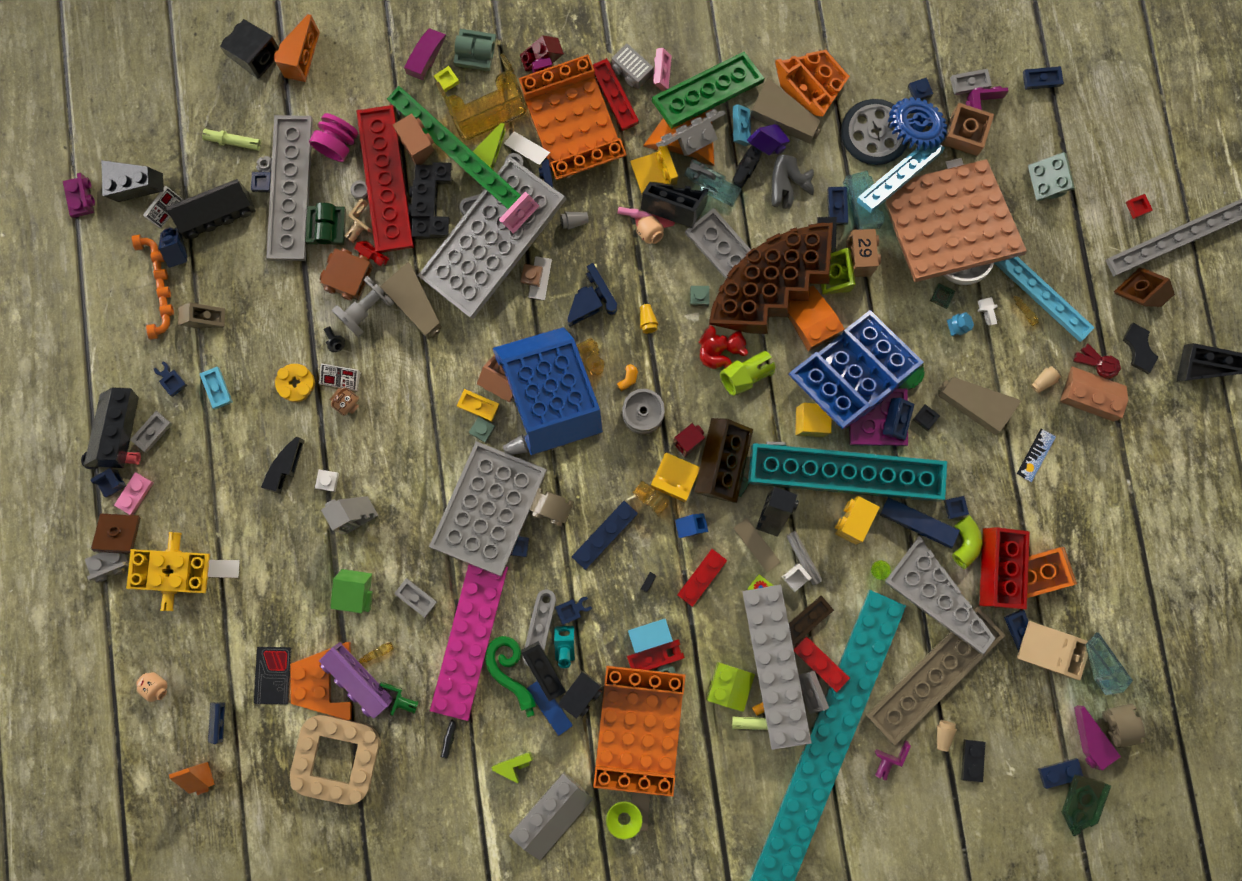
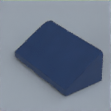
(898, 418)
(216, 722)

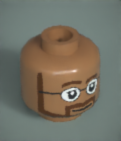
(344, 401)

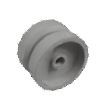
(639, 422)

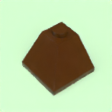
(1146, 288)

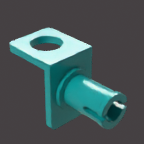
(564, 646)

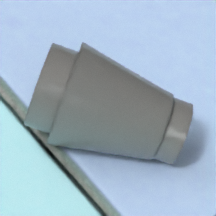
(573, 219)
(516, 446)

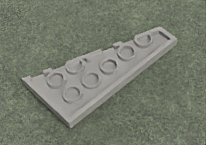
(932, 590)

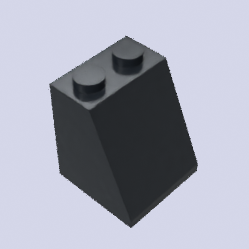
(250, 48)

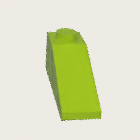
(490, 147)

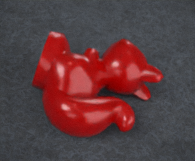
(713, 345)

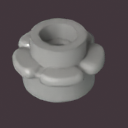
(260, 164)

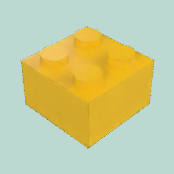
(857, 520)

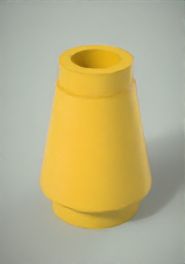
(648, 321)

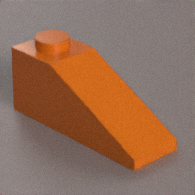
(194, 778)

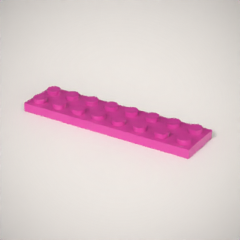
(468, 643)

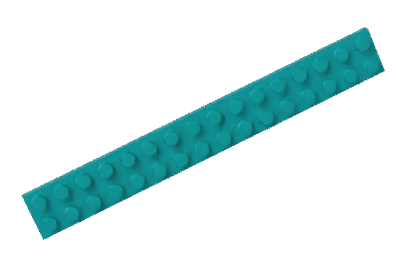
(829, 741)

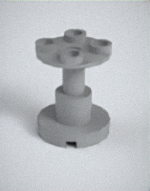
(357, 312)

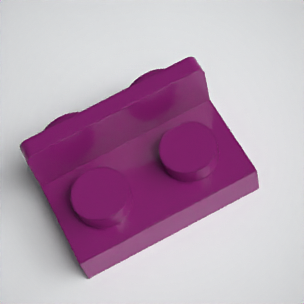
(78, 196)

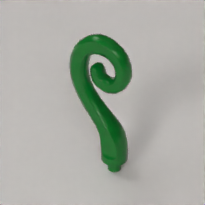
(522, 694)

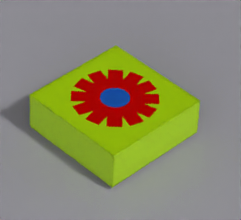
(759, 582)

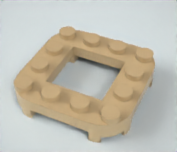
(305, 754)

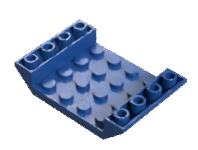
(550, 389)

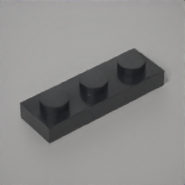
(543, 671)

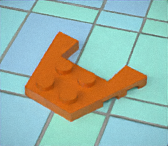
(313, 687)

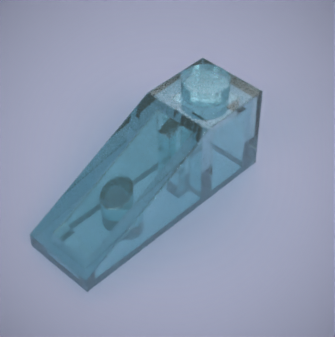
(1106, 667)

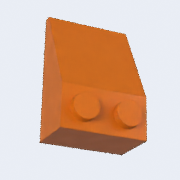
(298, 50)
(814, 320)
(1049, 572)

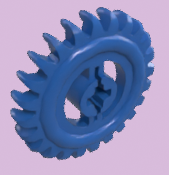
(913, 127)

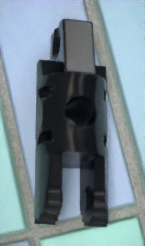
(747, 166)

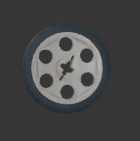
(858, 149)

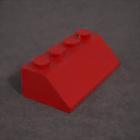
(1004, 568)

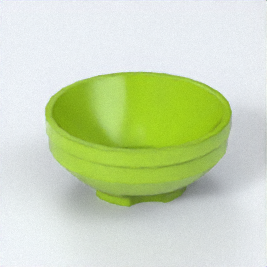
(620, 830)

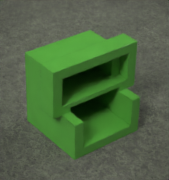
(352, 591)

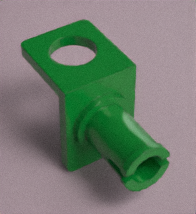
(400, 702)

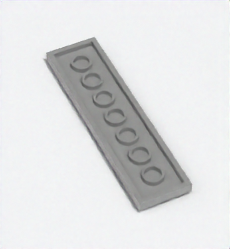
(289, 188)
(776, 667)

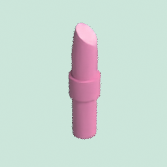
(634, 213)

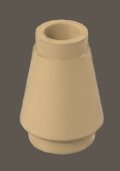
(1046, 379)
(945, 734)

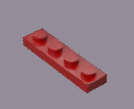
(615, 95)

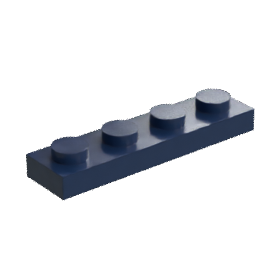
(604, 535)

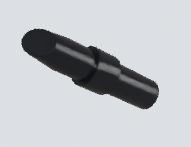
(448, 739)

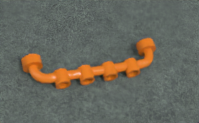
(162, 291)

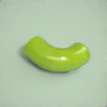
(971, 542)

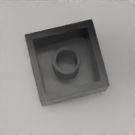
(580, 694)

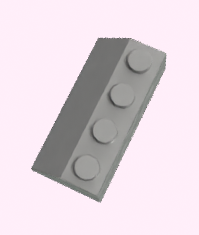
(551, 816)

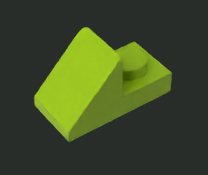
(507, 767)

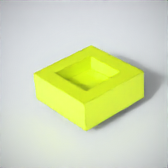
(446, 79)

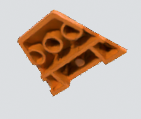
(812, 80)
(703, 155)

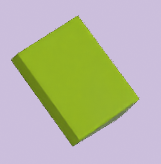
(841, 273)

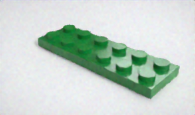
(707, 89)

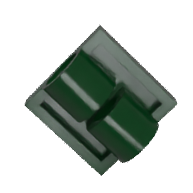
(325, 224)

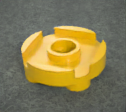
(286, 375)

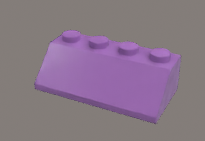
(356, 680)

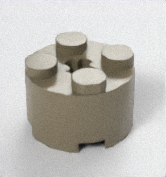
(551, 506)
(1124, 726)

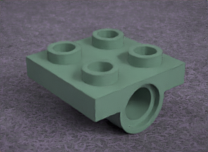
(474, 49)
(1051, 177)

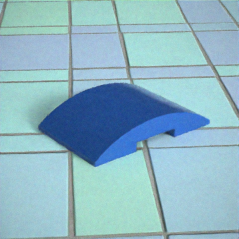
(856, 370)

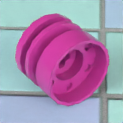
(333, 137)

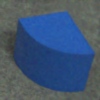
(691, 525)

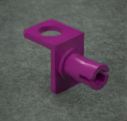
(889, 760)

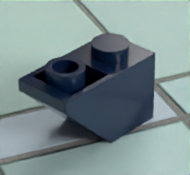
(172, 247)

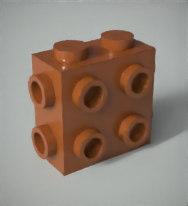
(345, 274)

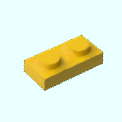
(478, 405)

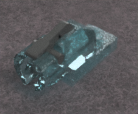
(714, 181)

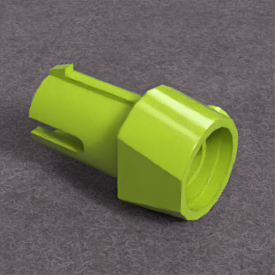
(741, 376)

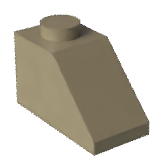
(201, 316)

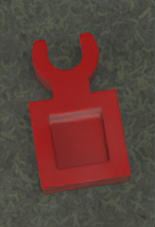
(368, 250)

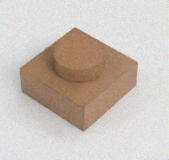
(531, 275)

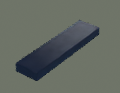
(919, 523)

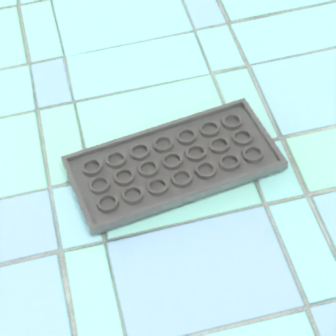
(482, 248)

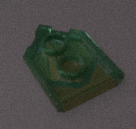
(1084, 803)

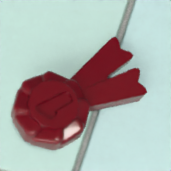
(1106, 366)

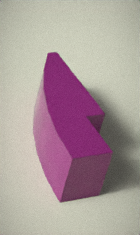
(424, 54)

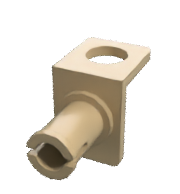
(358, 225)

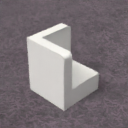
(796, 577)

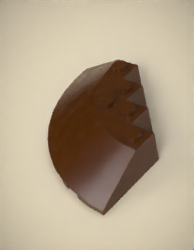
(772, 277)

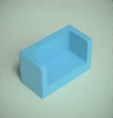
(650, 635)

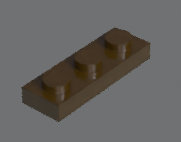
(809, 618)

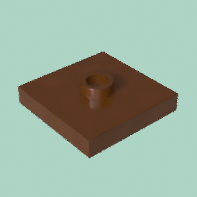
(115, 533)

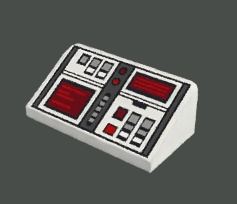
(157, 210)
(339, 377)

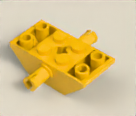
(152, 571)

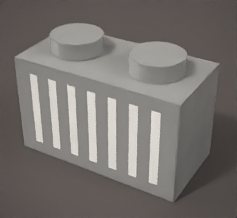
(631, 66)

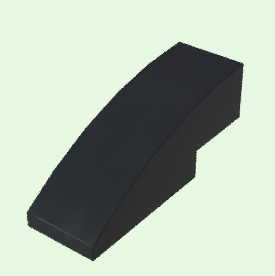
(283, 465)

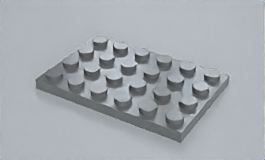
(488, 509)

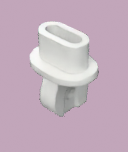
(987, 305)

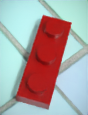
(702, 577)
(821, 664)

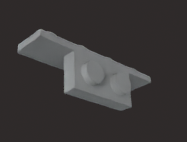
(695, 135)

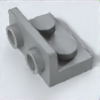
(106, 564)

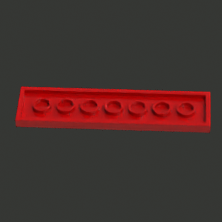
(384, 179)

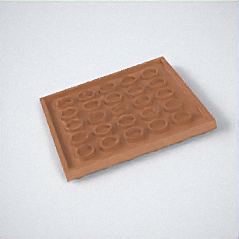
(953, 221)

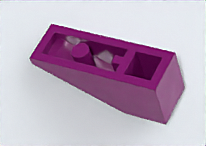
(1094, 743)

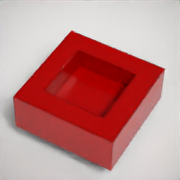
(1139, 206)

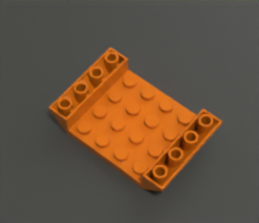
(571, 117)
(639, 731)

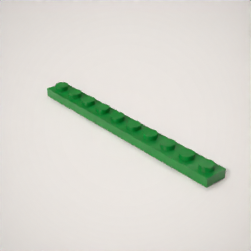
(456, 149)

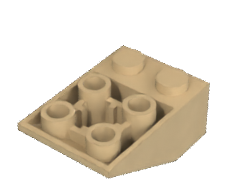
(1053, 650)

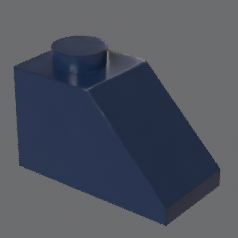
(584, 305)

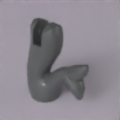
(781, 187)

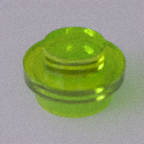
(880, 570)

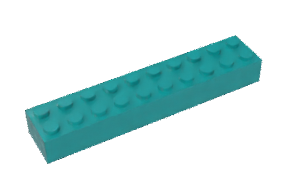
(847, 472)

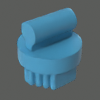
(960, 324)

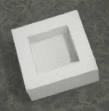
(327, 480)

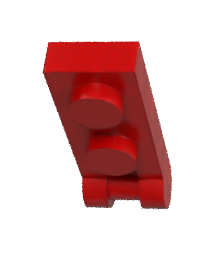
(655, 656)

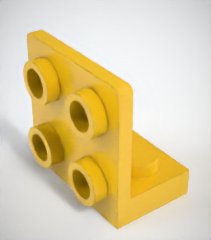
(654, 168)
(675, 477)

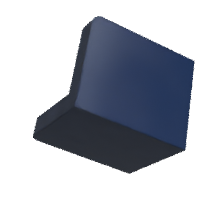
(109, 482)

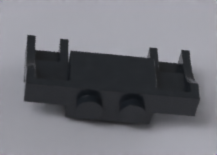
(424, 201)

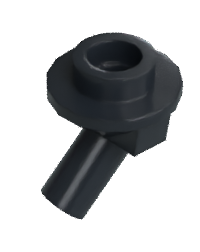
(335, 343)

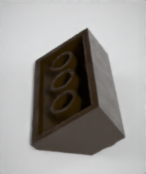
(723, 460)

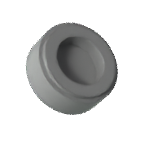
(359, 190)

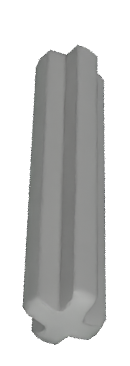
(804, 557)

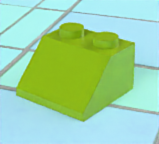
(730, 687)

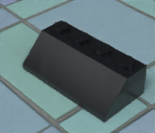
(211, 209)
(112, 428)

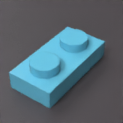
(741, 125)
(216, 388)

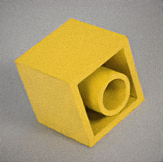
(812, 421)

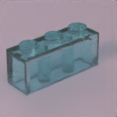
(857, 185)

